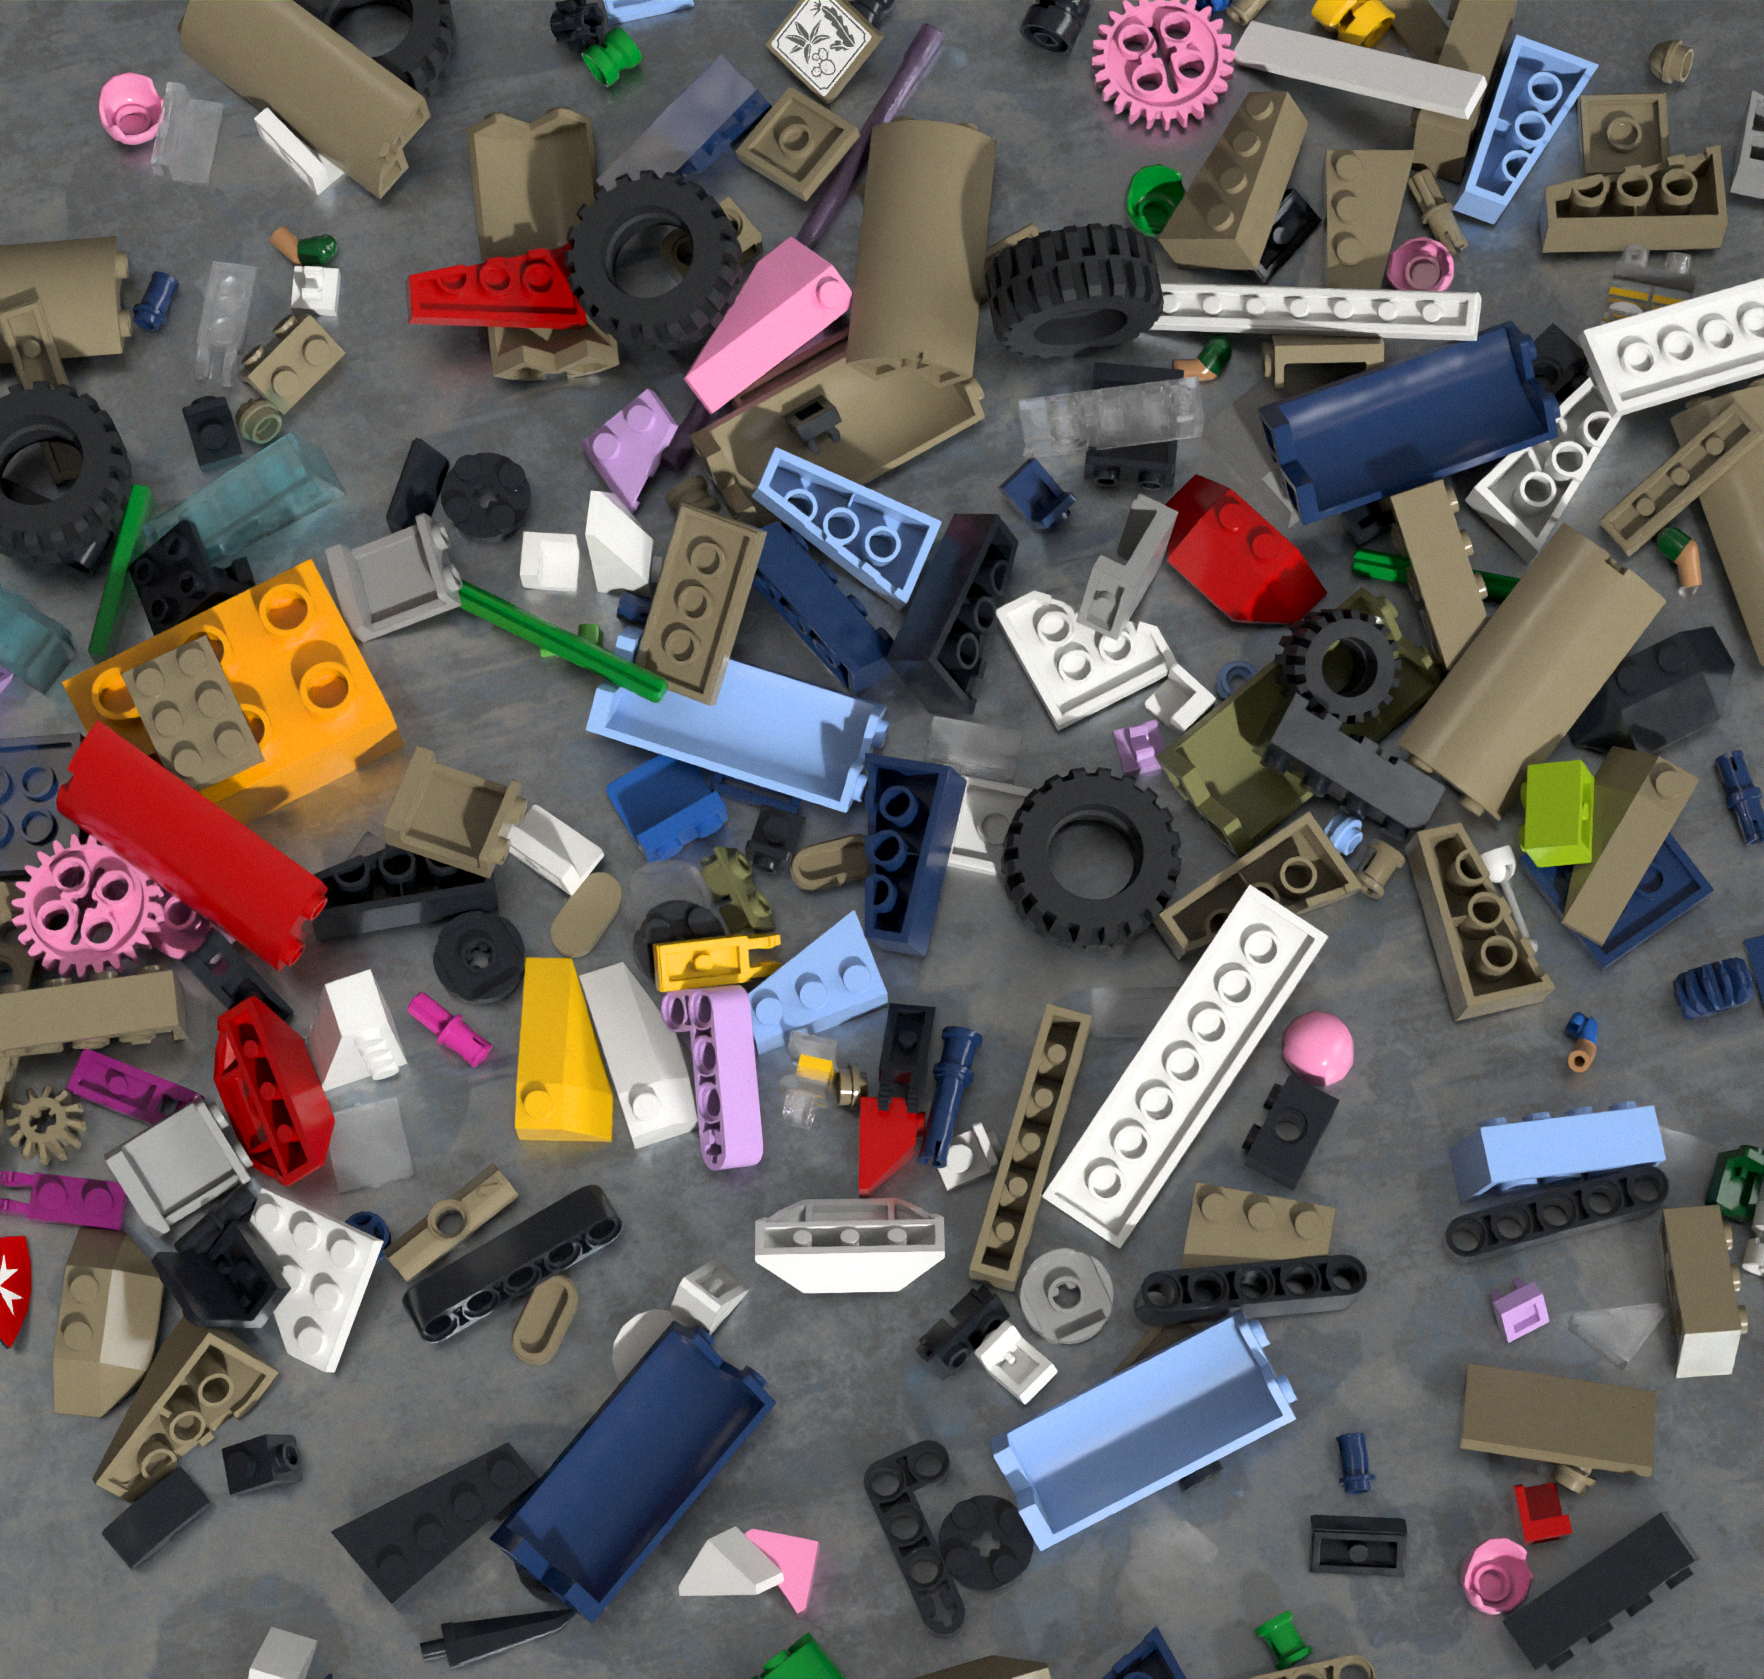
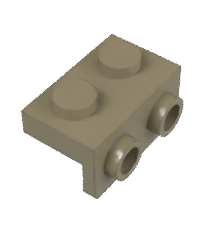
(291, 361)

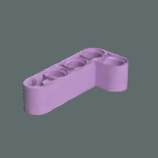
(722, 1069)

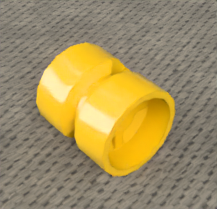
(1365, 30)

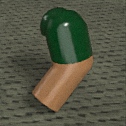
(306, 251)
(1209, 361)
(1683, 552)

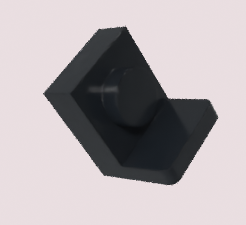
(213, 432)
(775, 840)

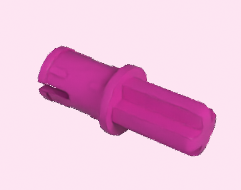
(450, 1029)

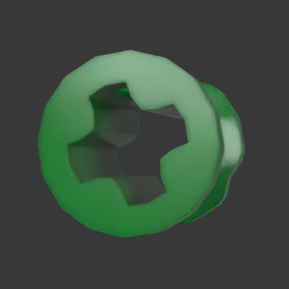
(1284, 1641)

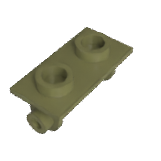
(729, 874)

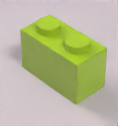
(1558, 813)

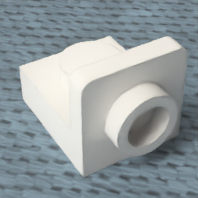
(970, 1158)

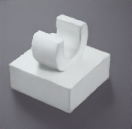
(315, 290)

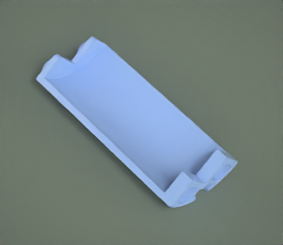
(759, 731)
(1143, 1428)

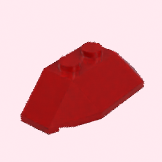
(1239, 557)
(271, 1092)

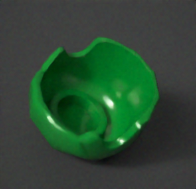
(1153, 198)

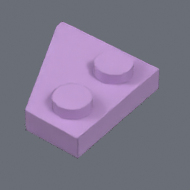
(631, 446)

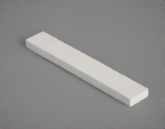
(1360, 70)

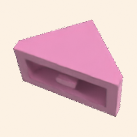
(796, 1560)

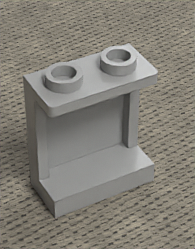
(395, 579)
(1117, 589)
(178, 1165)

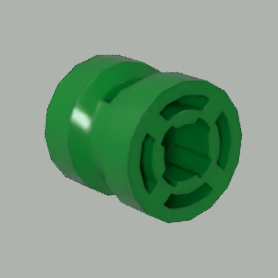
(613, 55)

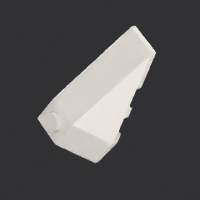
(620, 548)
(644, 1057)

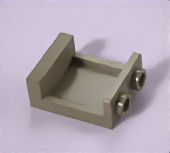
(1293, 349)
(453, 815)

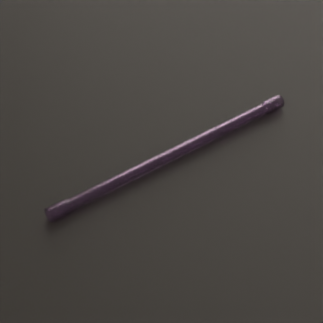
(914, 63)

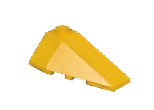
(560, 1066)

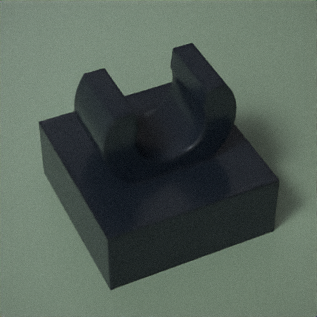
(813, 419)

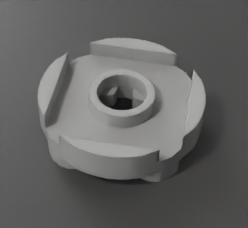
(1074, 1270)

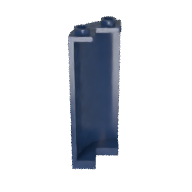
(1409, 422)
(634, 1470)

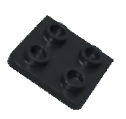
(178, 579)
(228, 1285)

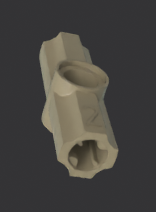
(474, 1202)

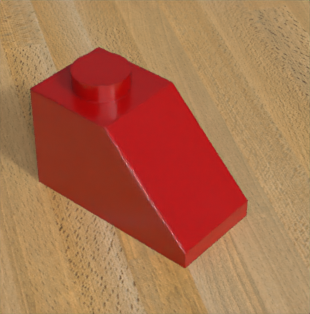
(885, 1141)

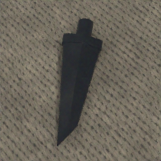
(480, 1638)

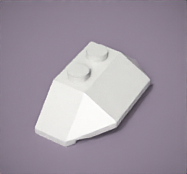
(850, 1244)

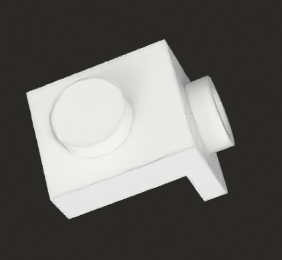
(1014, 1362)

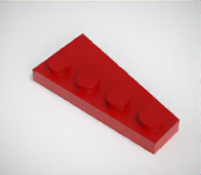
(498, 293)

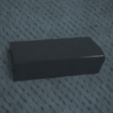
(1290, 228)
(417, 486)
(1357, 1545)

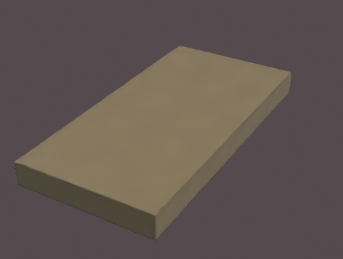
(700, 601)
(1558, 1420)

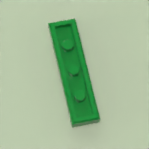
(119, 581)

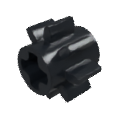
(577, 23)

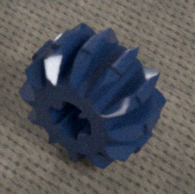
(1713, 988)

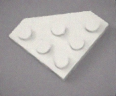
(1076, 666)
(327, 1274)

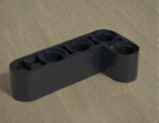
(922, 1544)

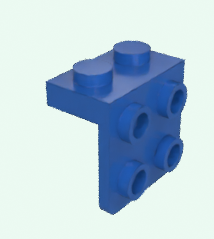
(666, 806)

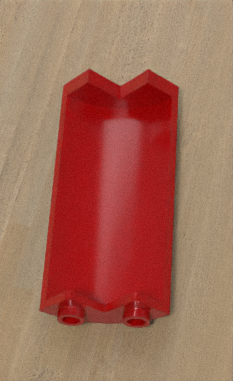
(190, 847)

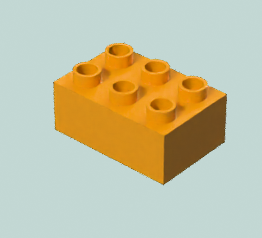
(292, 677)

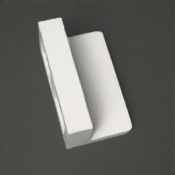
(305, 162)
(553, 849)

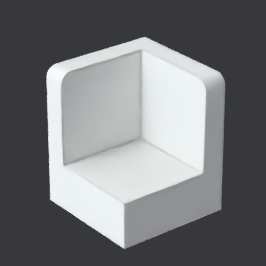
(550, 561)
(1180, 701)

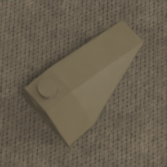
(1633, 813)
(187, 1394)

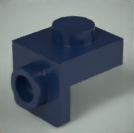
(1037, 496)

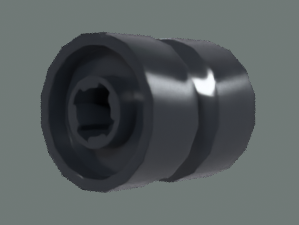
(1054, 24)

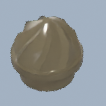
(1671, 61)
(258, 420)

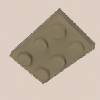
(193, 715)

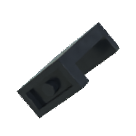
(1147, 464)

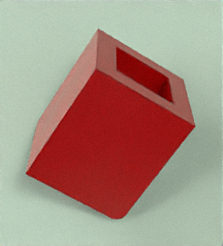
(1538, 1514)

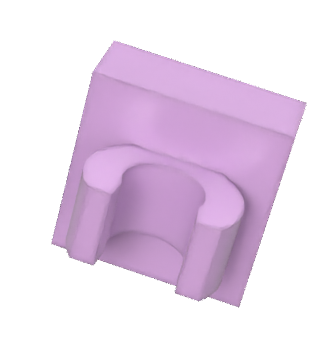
(1138, 747)
(1519, 1310)

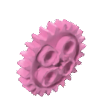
(1124, 69)
(49, 897)

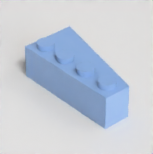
(1555, 1149)

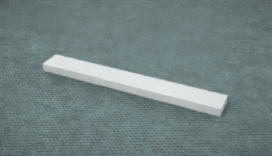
(1320, 311)

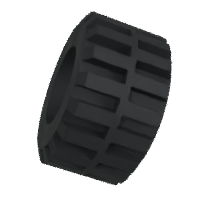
(1371, 658)

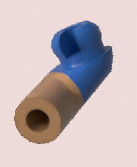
(1585, 1047)

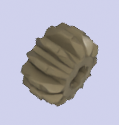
(36, 1114)

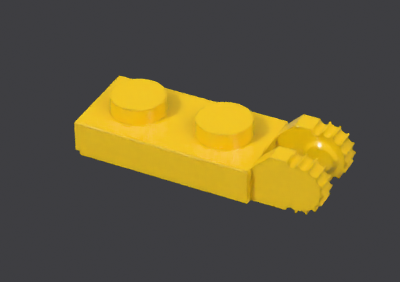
(711, 961)

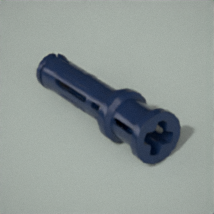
(952, 1077)

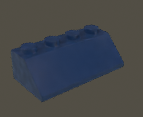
(819, 612)

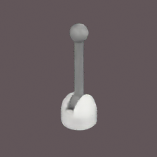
(1502, 866)

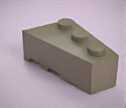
(1252, 1227)
(1701, 1290)

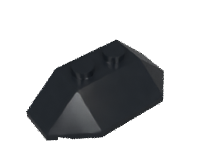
(1658, 695)

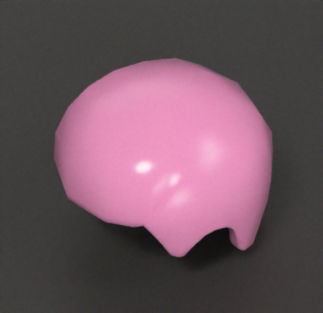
(130, 108)
(1420, 266)
(1318, 1048)
(1496, 1576)

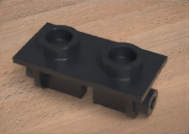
(951, 1347)

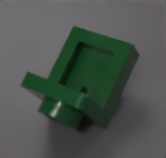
(1737, 1182)

